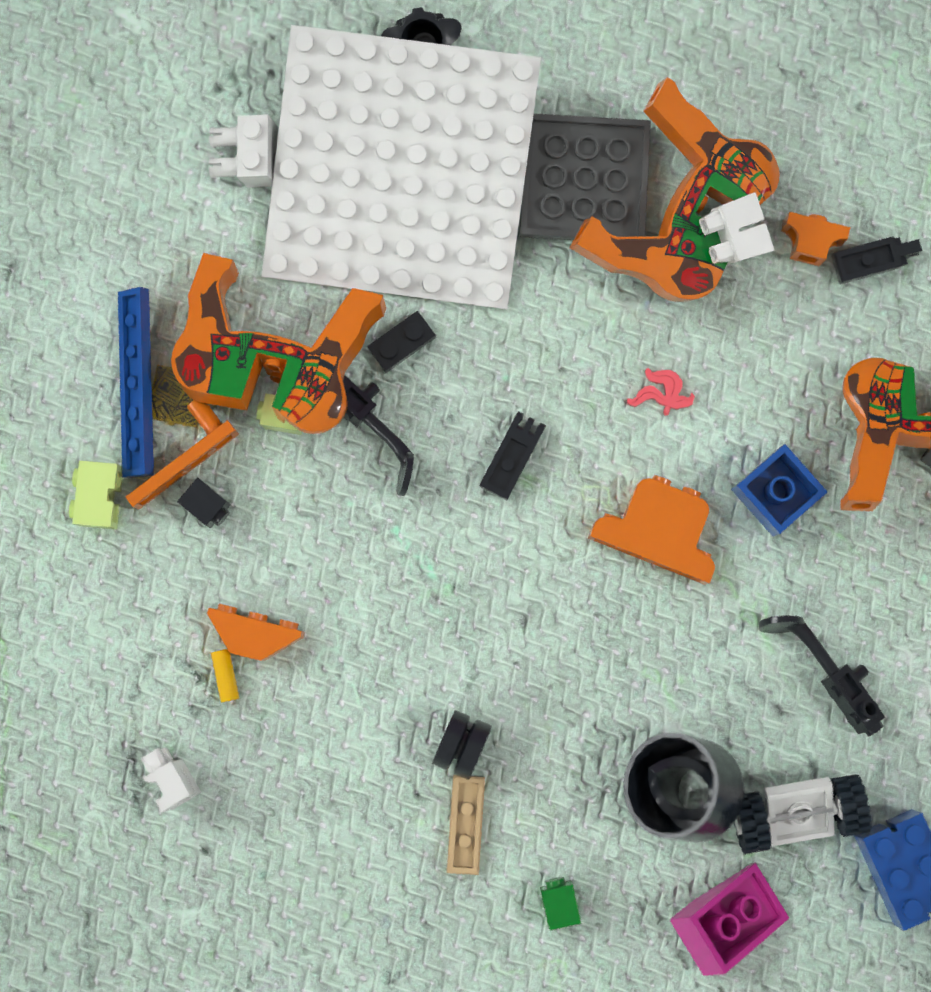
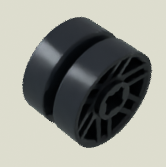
(462, 744)

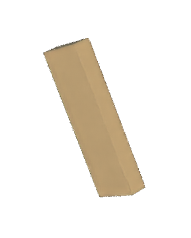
(465, 825)

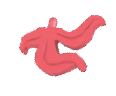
(672, 385)

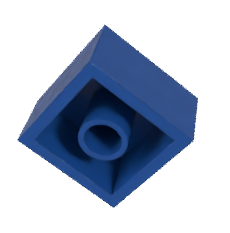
(779, 490)

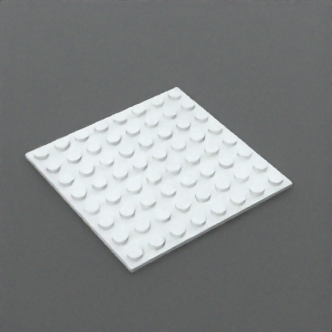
(400, 166)

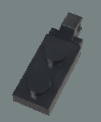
(873, 258)

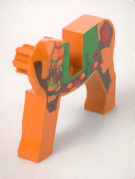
(723, 168)
(225, 364)
(885, 405)

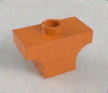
(813, 237)

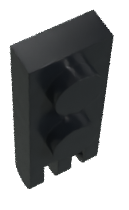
(511, 457)

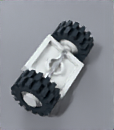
(803, 812)

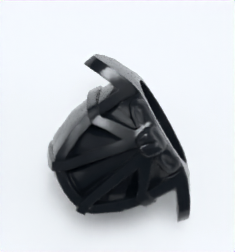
(425, 27)

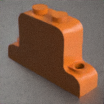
(660, 529)

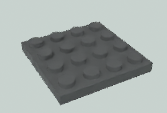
(583, 171)

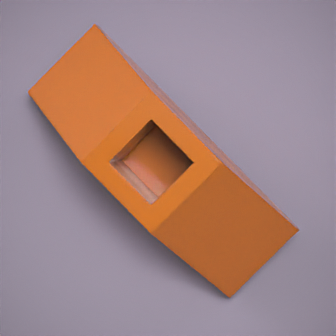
(253, 635)

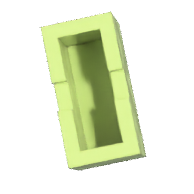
(95, 495)

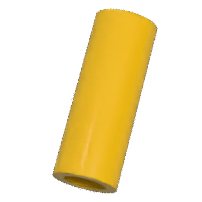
(225, 675)

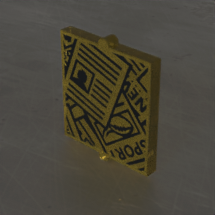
(170, 400)

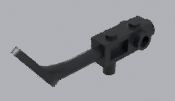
(361, 409)
(841, 683)

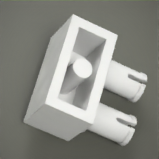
(256, 150)

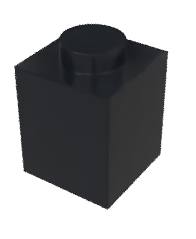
(205, 503)

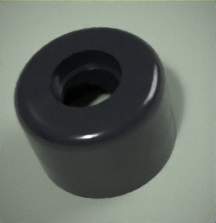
(654, 782)

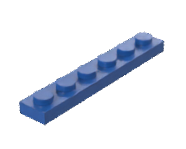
(135, 383)

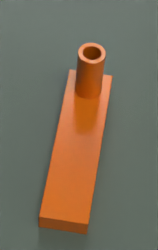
(217, 436)

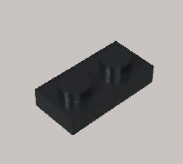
(401, 341)

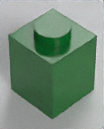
(560, 903)

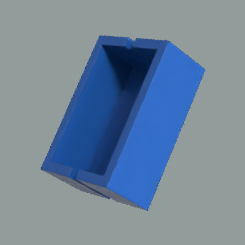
(901, 866)

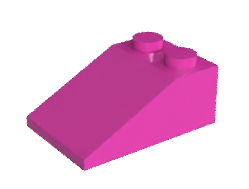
(729, 921)

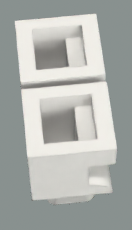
(737, 244)
(171, 777)

